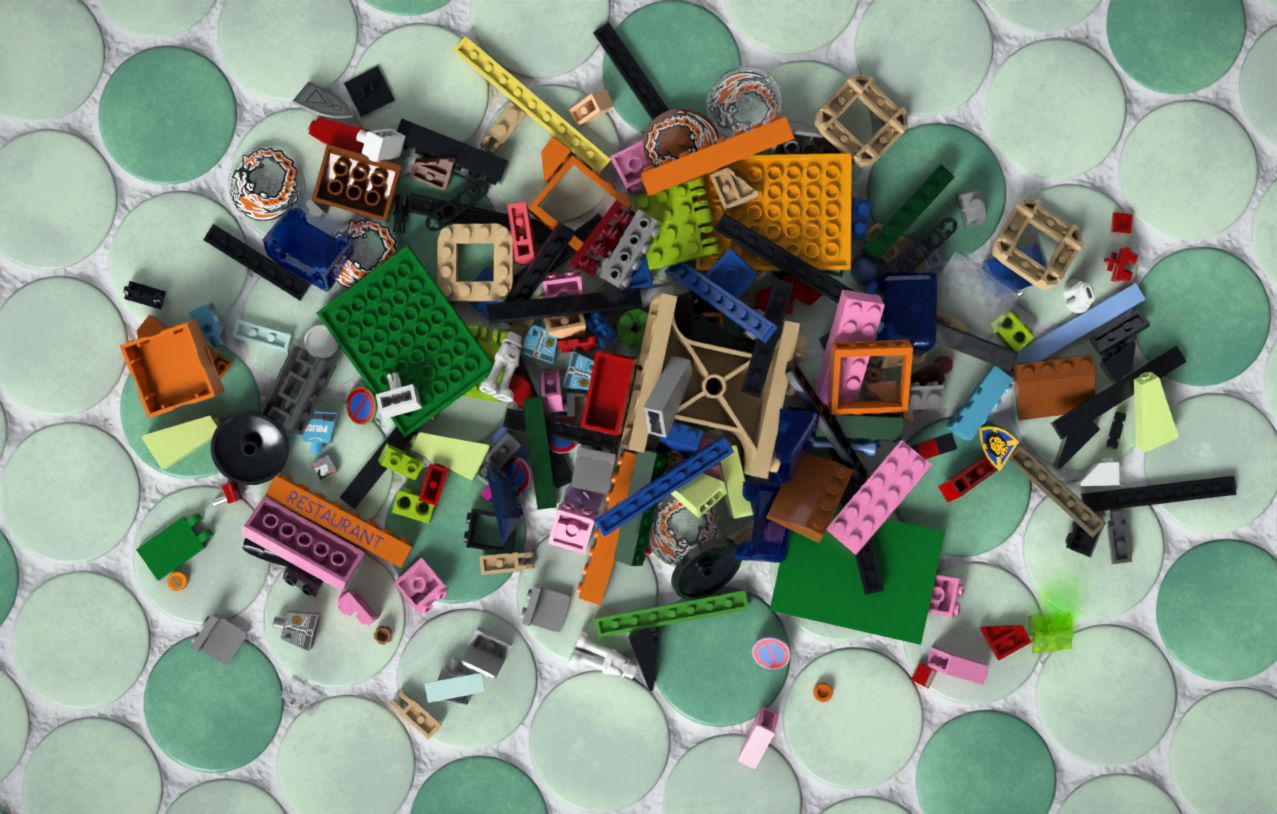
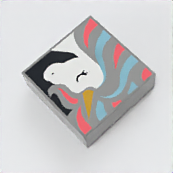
(324, 467)

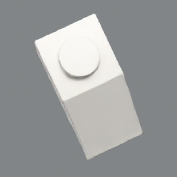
(1101, 474)

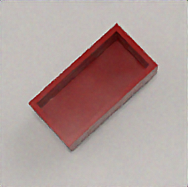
(609, 392)

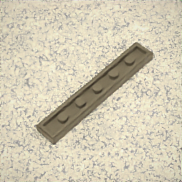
(1056, 491)

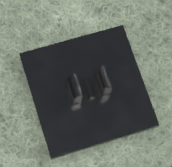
(369, 91)

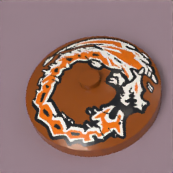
(676, 133)

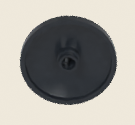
(249, 447)
(705, 569)

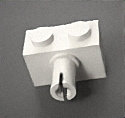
(381, 144)
(398, 399)

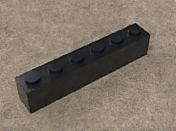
(467, 157)

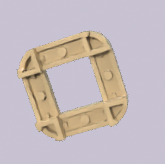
(864, 89)
(1067, 237)
(448, 262)

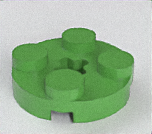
(626, 321)

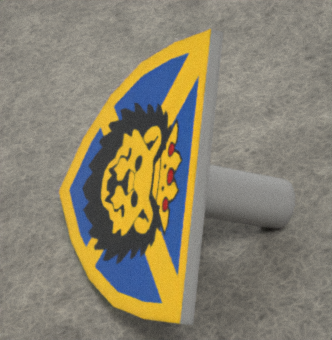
(997, 445)

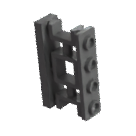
(309, 394)

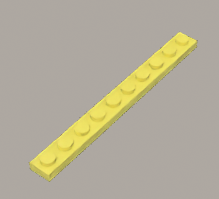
(531, 104)

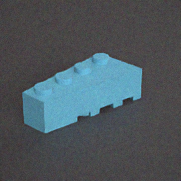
(980, 403)

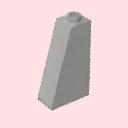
(667, 396)

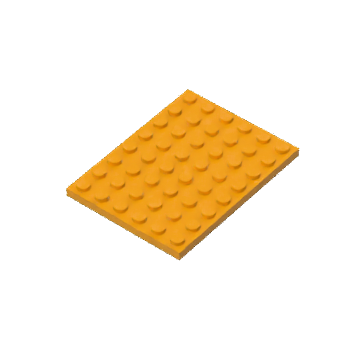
(799, 206)

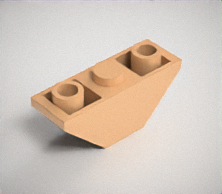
(887, 392)

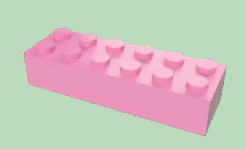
(854, 321)
(879, 497)
(303, 543)

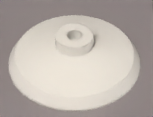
(320, 342)

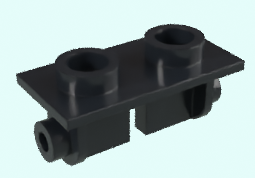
(144, 295)

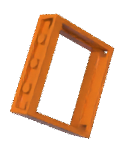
(593, 175)
(869, 348)

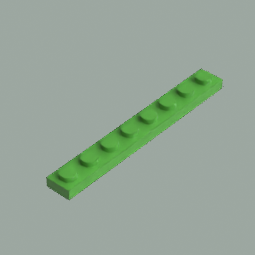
(671, 613)

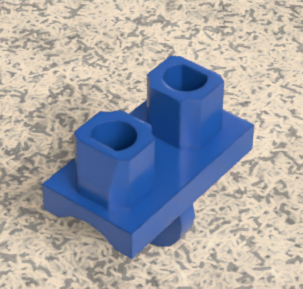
(601, 328)

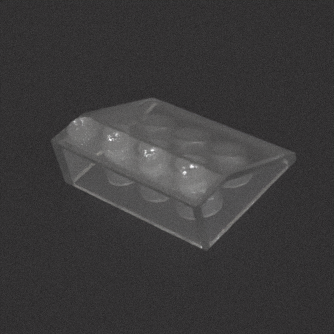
(975, 295)

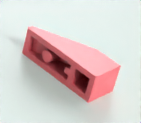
(522, 233)

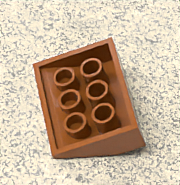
(357, 184)
(1053, 385)
(810, 497)

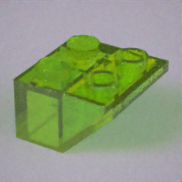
(1051, 631)

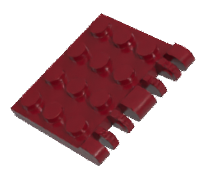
(602, 239)

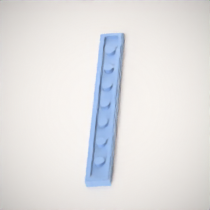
(1081, 325)

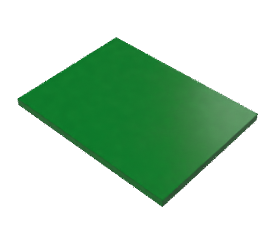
(407, 326)
(826, 586)

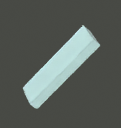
(262, 335)
(454, 687)

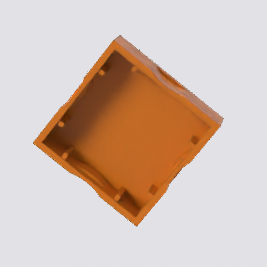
(172, 368)

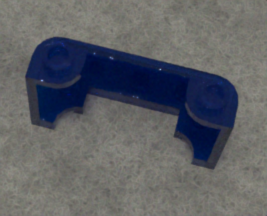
(307, 249)
(910, 309)
(793, 441)
(768, 538)

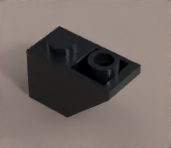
(1120, 362)

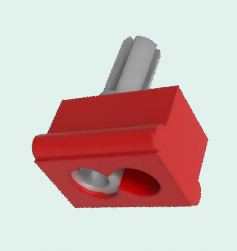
(231, 493)

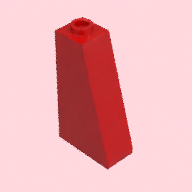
(336, 134)

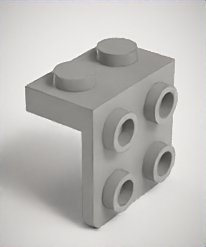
(593, 469)
(545, 608)
(219, 638)
(487, 653)

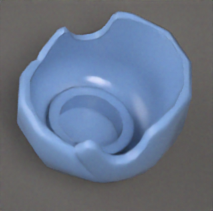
(864, 270)

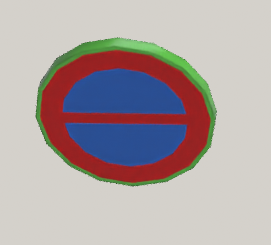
(361, 405)

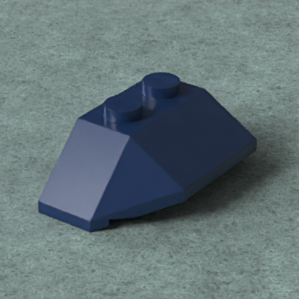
(504, 503)

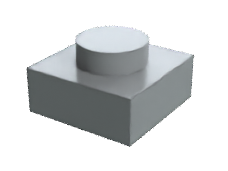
(314, 209)

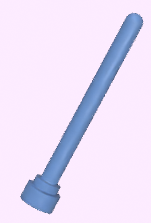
(868, 447)

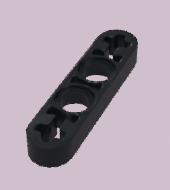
(459, 208)
(928, 247)

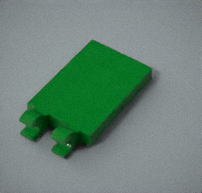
(173, 546)

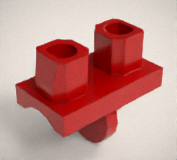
(1119, 273)

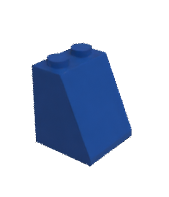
(681, 439)

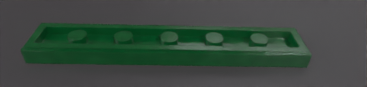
(539, 452)

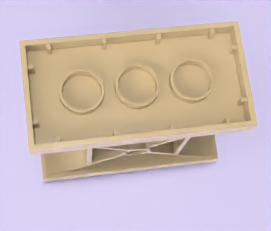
(725, 406)

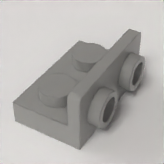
(925, 396)

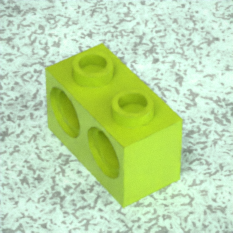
(1007, 334)
(400, 461)
(413, 510)

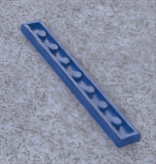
(722, 301)
(663, 485)

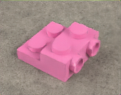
(629, 166)
(562, 285)
(572, 527)
(421, 586)
(946, 596)
(351, 603)

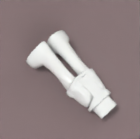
(1083, 294)
(509, 357)
(613, 663)

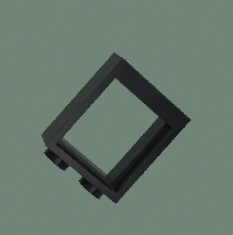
(469, 535)

